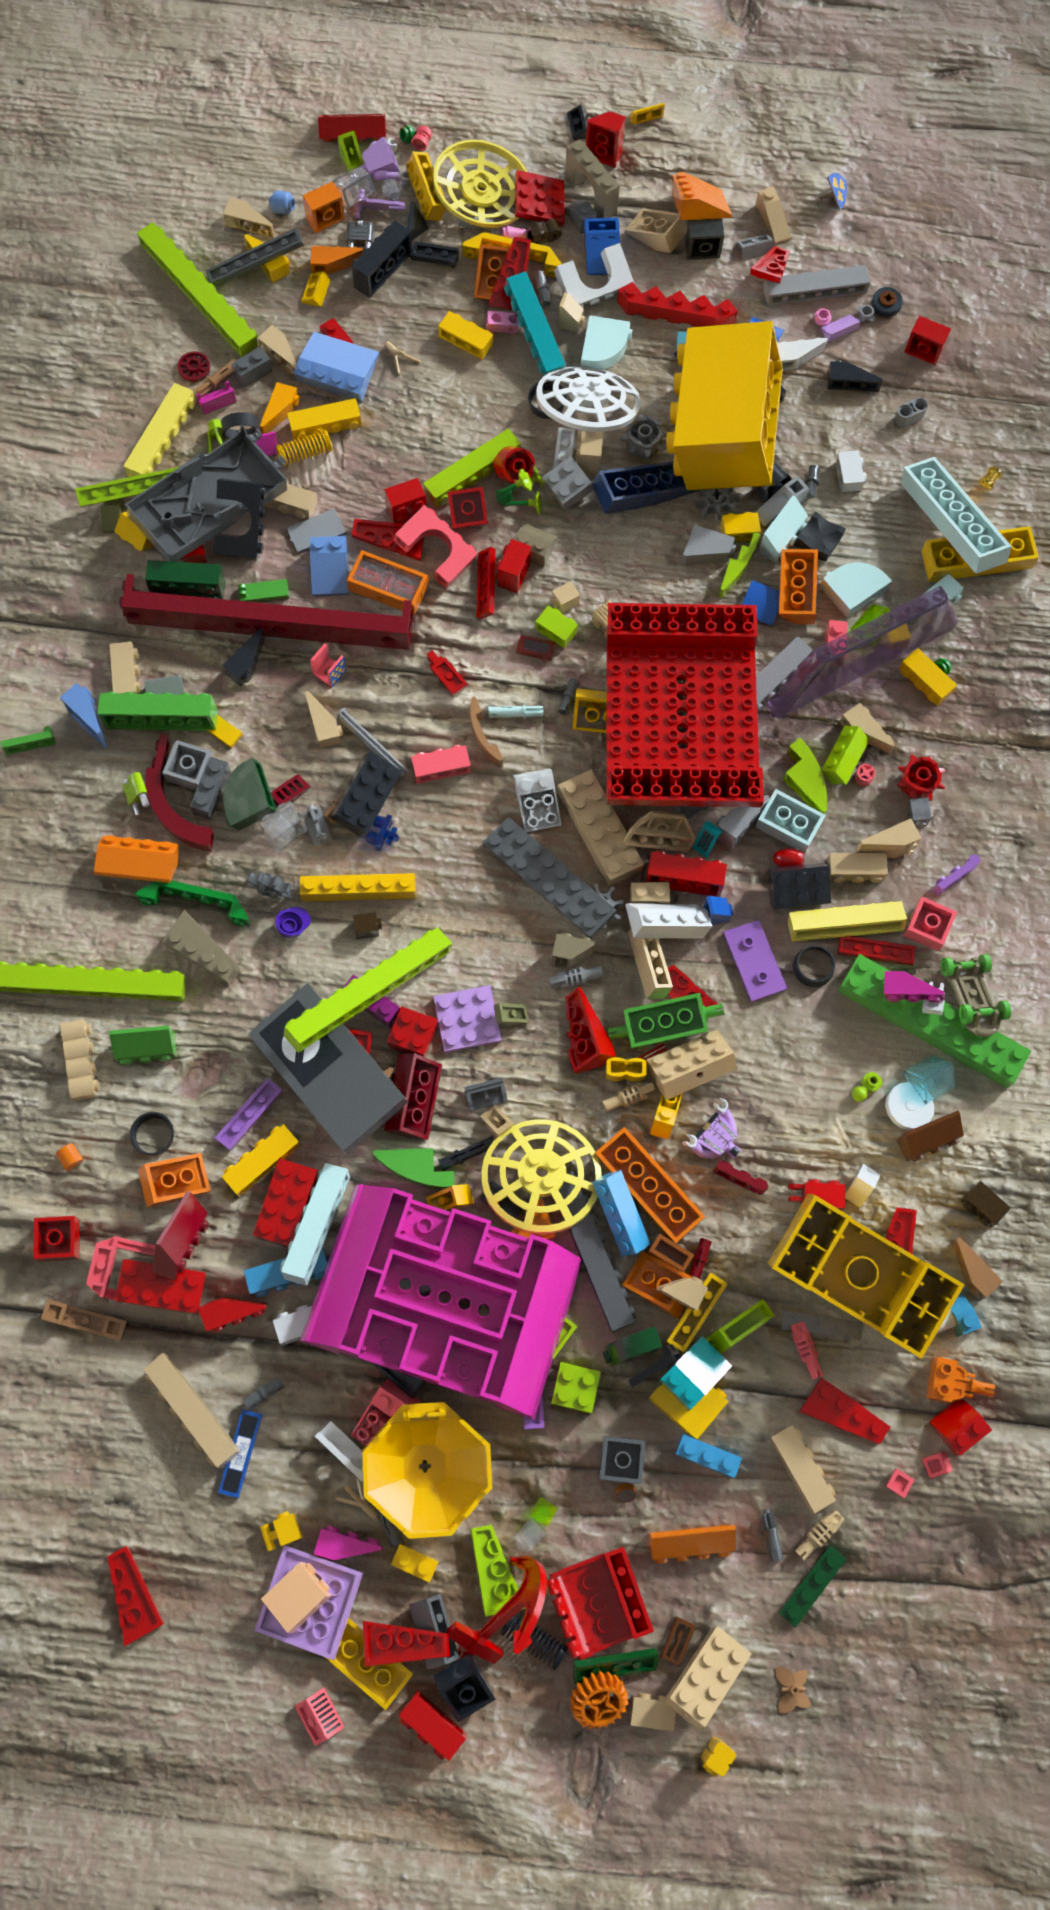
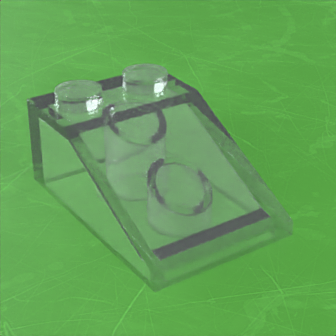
(353, 185)

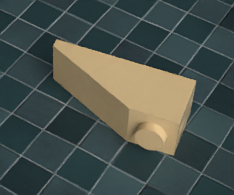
(772, 213)
(324, 723)

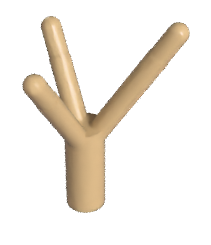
(396, 352)
(360, 1502)

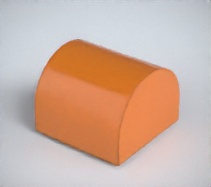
(69, 1156)

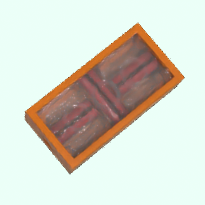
(387, 581)

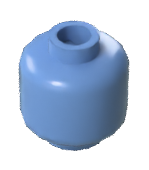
(282, 202)

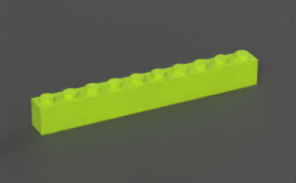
(197, 289)
(92, 982)
(367, 989)

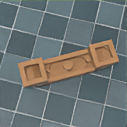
(491, 752)
(84, 1320)

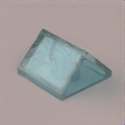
(931, 1077)

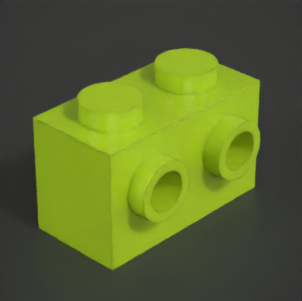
(556, 626)

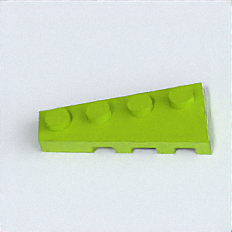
(492, 1570)

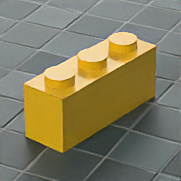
(465, 335)
(927, 677)

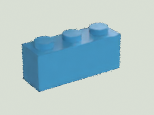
(707, 1456)

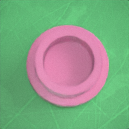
(822, 317)

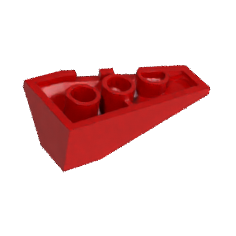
(588, 1038)

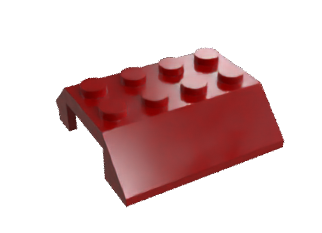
(599, 1603)

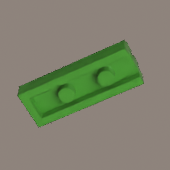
(264, 591)
(29, 742)

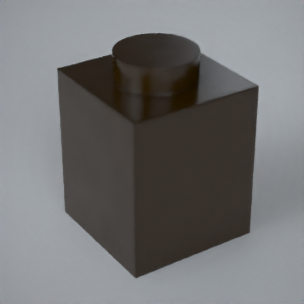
(367, 925)

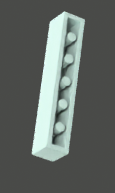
(315, 1224)

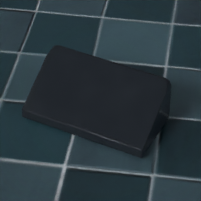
(578, 122)

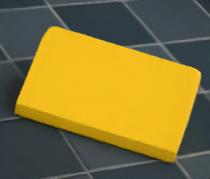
(647, 114)
(316, 289)

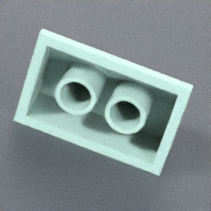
(783, 530)

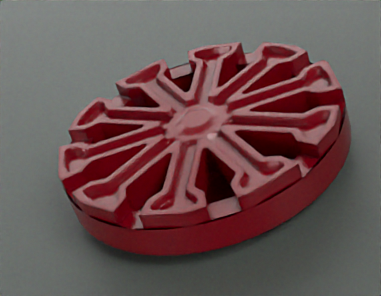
(194, 366)

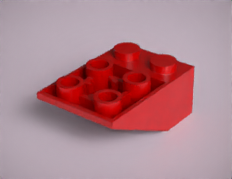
(226, 1310)

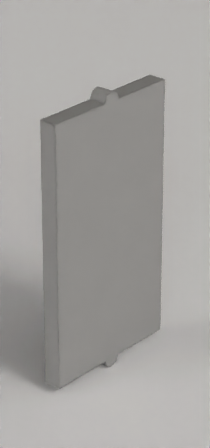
(322, 525)

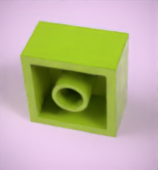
(575, 1388)

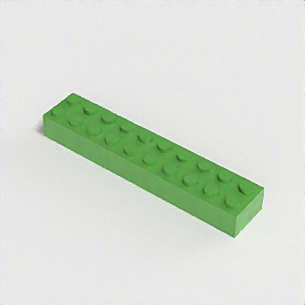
(991, 1056)

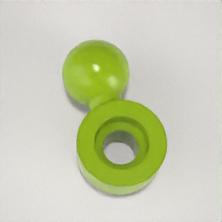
(860, 1093)

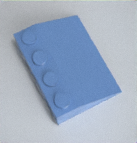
(336, 366)

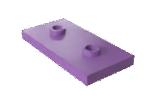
(754, 961)

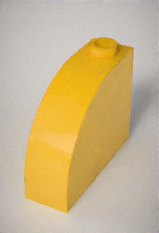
(698, 1418)

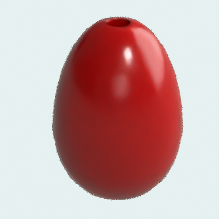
(788, 857)

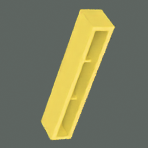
(160, 431)
(846, 921)

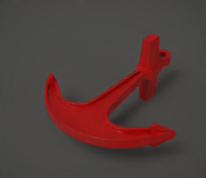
(529, 1595)

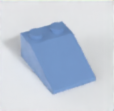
(329, 565)
(82, 709)

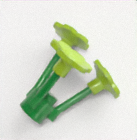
(505, 495)

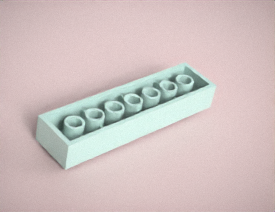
(955, 515)

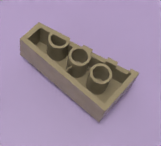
(196, 946)

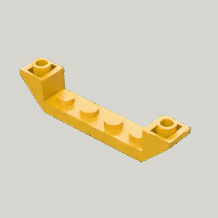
(537, 252)

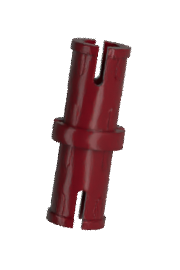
(700, 1258)

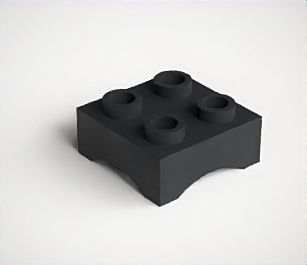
(820, 535)

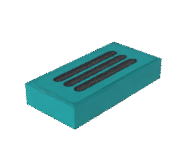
(707, 839)

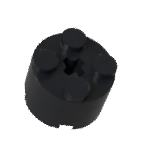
(779, 479)

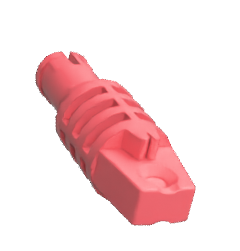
(806, 1349)

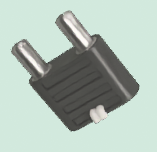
(359, 234)

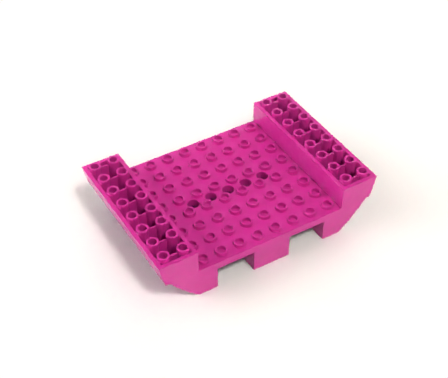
(454, 1252)

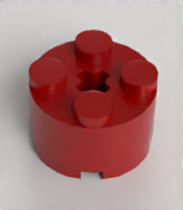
(510, 461)

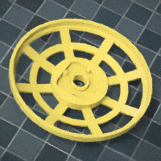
(481, 179)
(537, 1185)

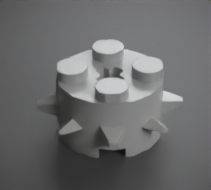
(644, 436)

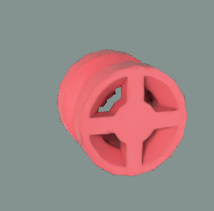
(867, 771)

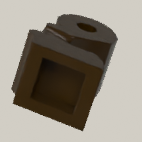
(549, 230)

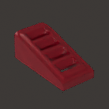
(286, 786)

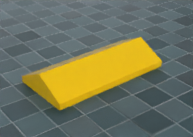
(379, 1681)

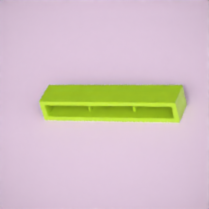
(468, 469)

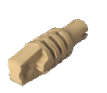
(628, 1096)
(820, 1534)

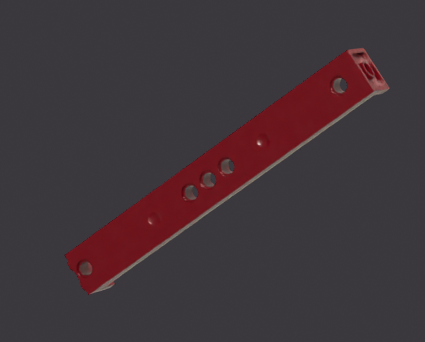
(273, 619)

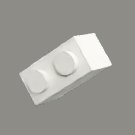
(850, 471)

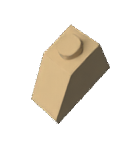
(570, 314)
(685, 1291)

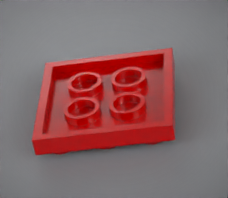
(539, 197)

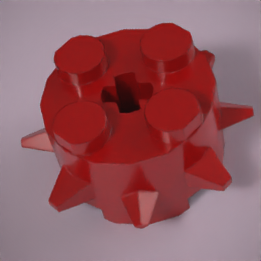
(921, 777)

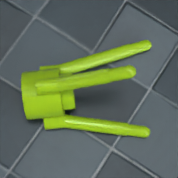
(215, 431)

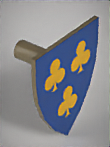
(838, 189)

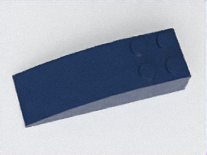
(638, 486)

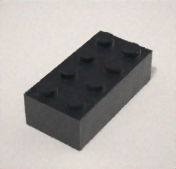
(382, 258)
(365, 794)

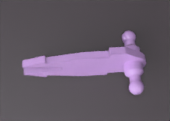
(376, 204)

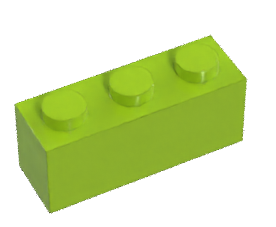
(845, 755)

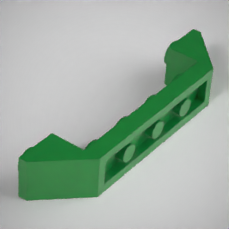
(152, 892)

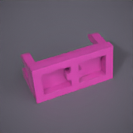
(217, 399)

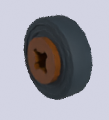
(881, 304)

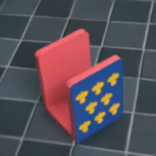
(322, 661)

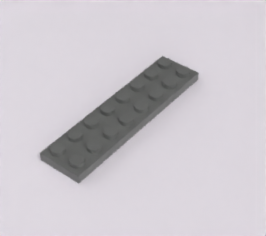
(549, 877)

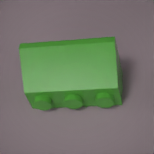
(143, 1044)

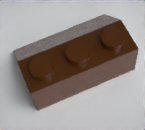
(931, 1137)

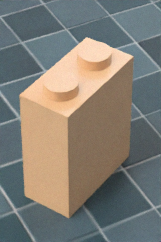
(296, 1597)

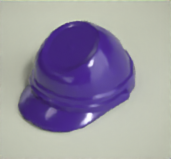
(292, 922)

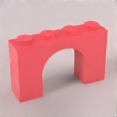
(425, 524)

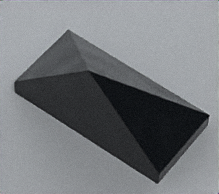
(416, 221)

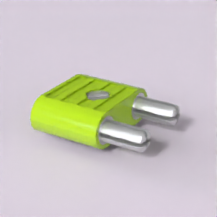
(135, 792)

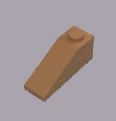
(977, 1273)

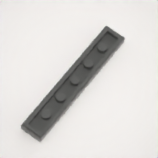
(255, 257)

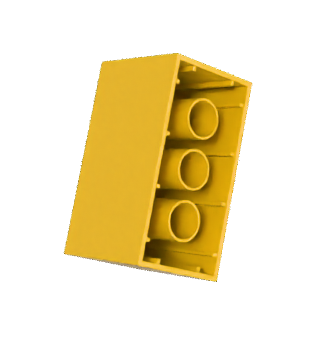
(726, 406)

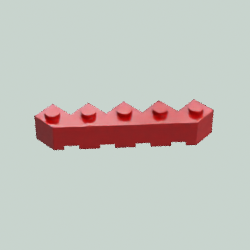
(675, 308)

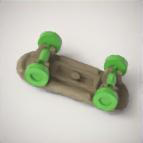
(973, 994)

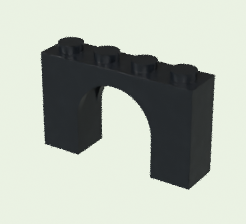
(252, 496)

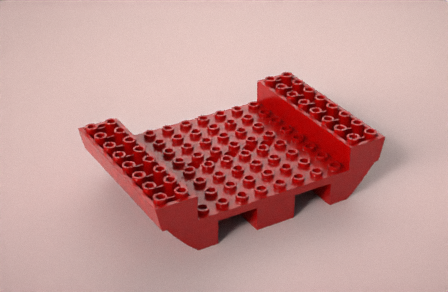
(715, 655)

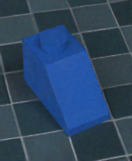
(718, 909)

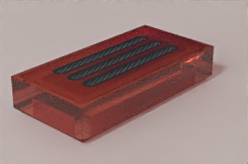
(535, 647)

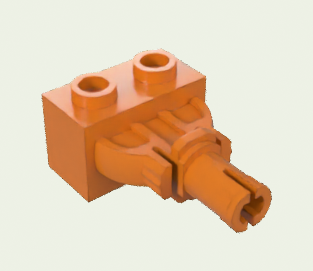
(950, 1382)

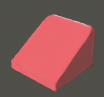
(937, 1464)

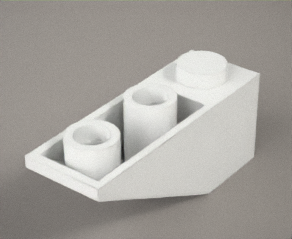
(798, 352)

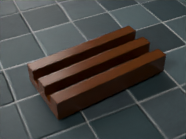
(670, 1636)

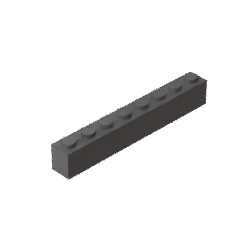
(597, 1264)

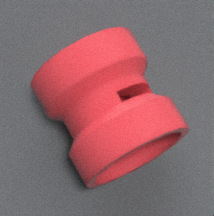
(422, 137)

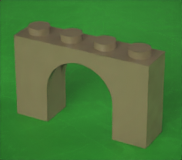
(583, 165)

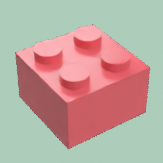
(930, 924)

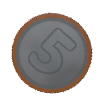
(625, 1492)

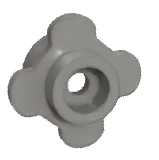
(866, 309)

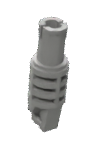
(575, 977)

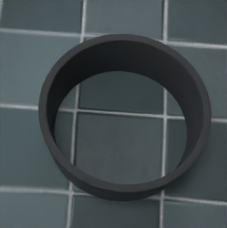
(548, 385)
(238, 419)
(807, 981)
(141, 1119)

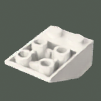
(537, 800)

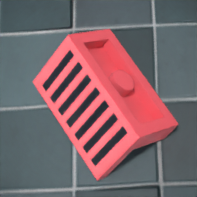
(319, 1716)

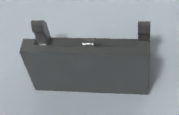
(486, 1094)

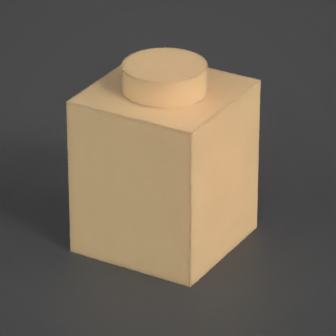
(565, 597)

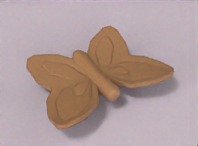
(794, 1689)

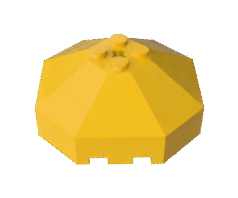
(432, 1500)

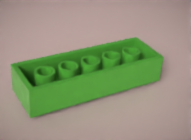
(158, 711)

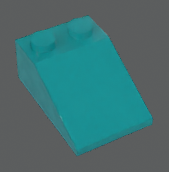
(695, 1373)

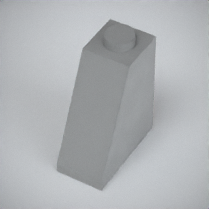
(708, 546)

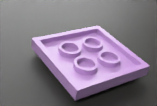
(467, 1019)

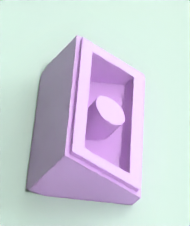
(840, 327)

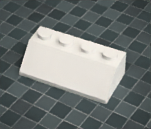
(668, 920)

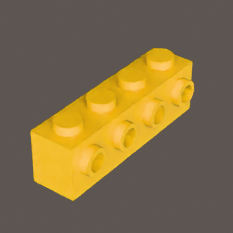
(421, 176)

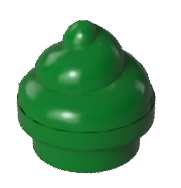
(406, 133)
(944, 665)

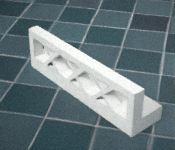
(342, 1448)

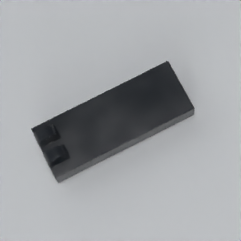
(435, 254)
(671, 1355)

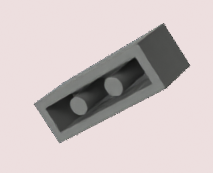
(210, 788)
(431, 1616)

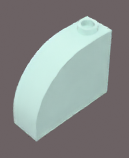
(605, 342)
(854, 586)

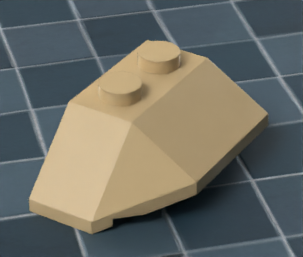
(661, 831)

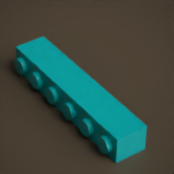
(534, 323)

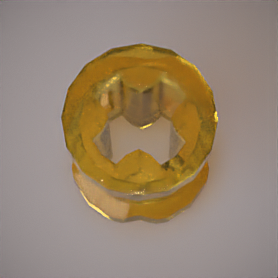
(991, 477)

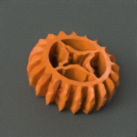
(602, 1707)

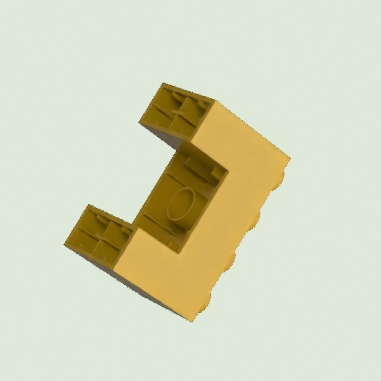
(865, 1275)

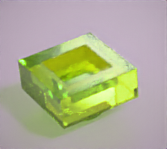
(543, 1511)

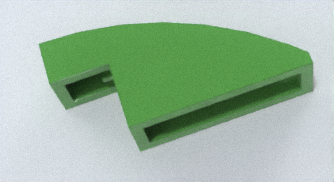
(415, 1167)

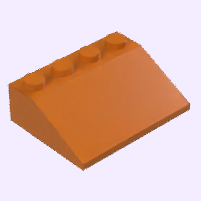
(698, 199)

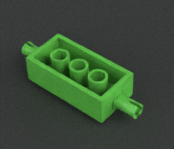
(666, 1021)

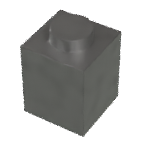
(919, 812)

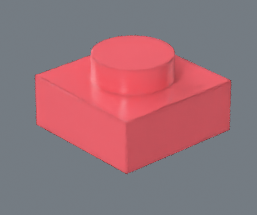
(899, 1483)

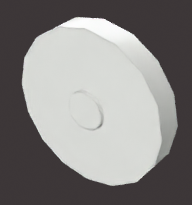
(907, 1108)

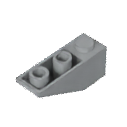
(771, 509)

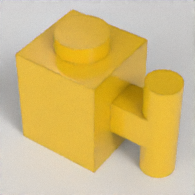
(286, 1530)

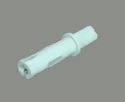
(515, 711)

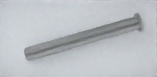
(369, 740)

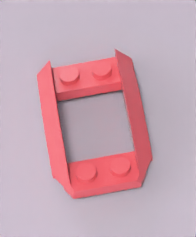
(104, 1259)

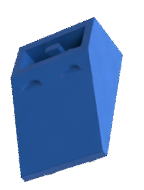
(598, 235)

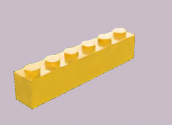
(357, 887)

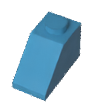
(964, 1316)

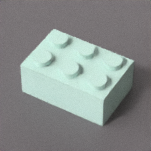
(790, 821)

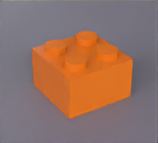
(323, 207)

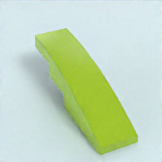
(737, 567)

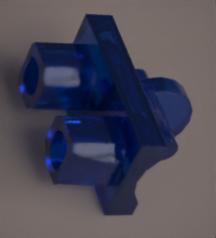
(384, 825)

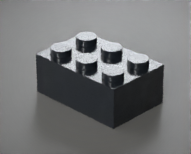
(799, 885)

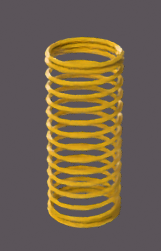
(280, 450)

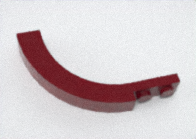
(182, 830)

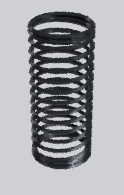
(562, 1652)

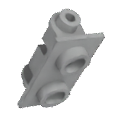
(317, 825)

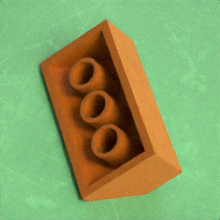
(798, 585)
(136, 859)
(692, 1542)

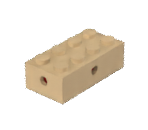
(692, 1064)
(707, 1678)

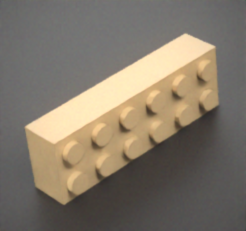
(600, 828)

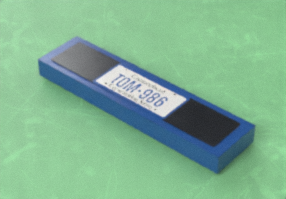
(245, 1440)

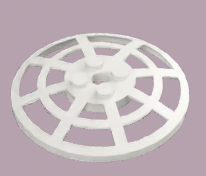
(589, 393)

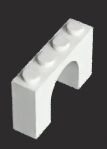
(617, 272)

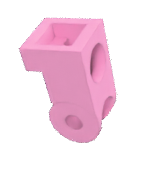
(502, 322)

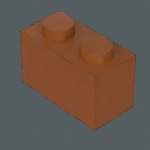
(670, 1253)

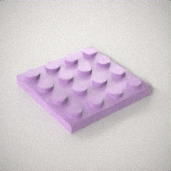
(326, 1626)

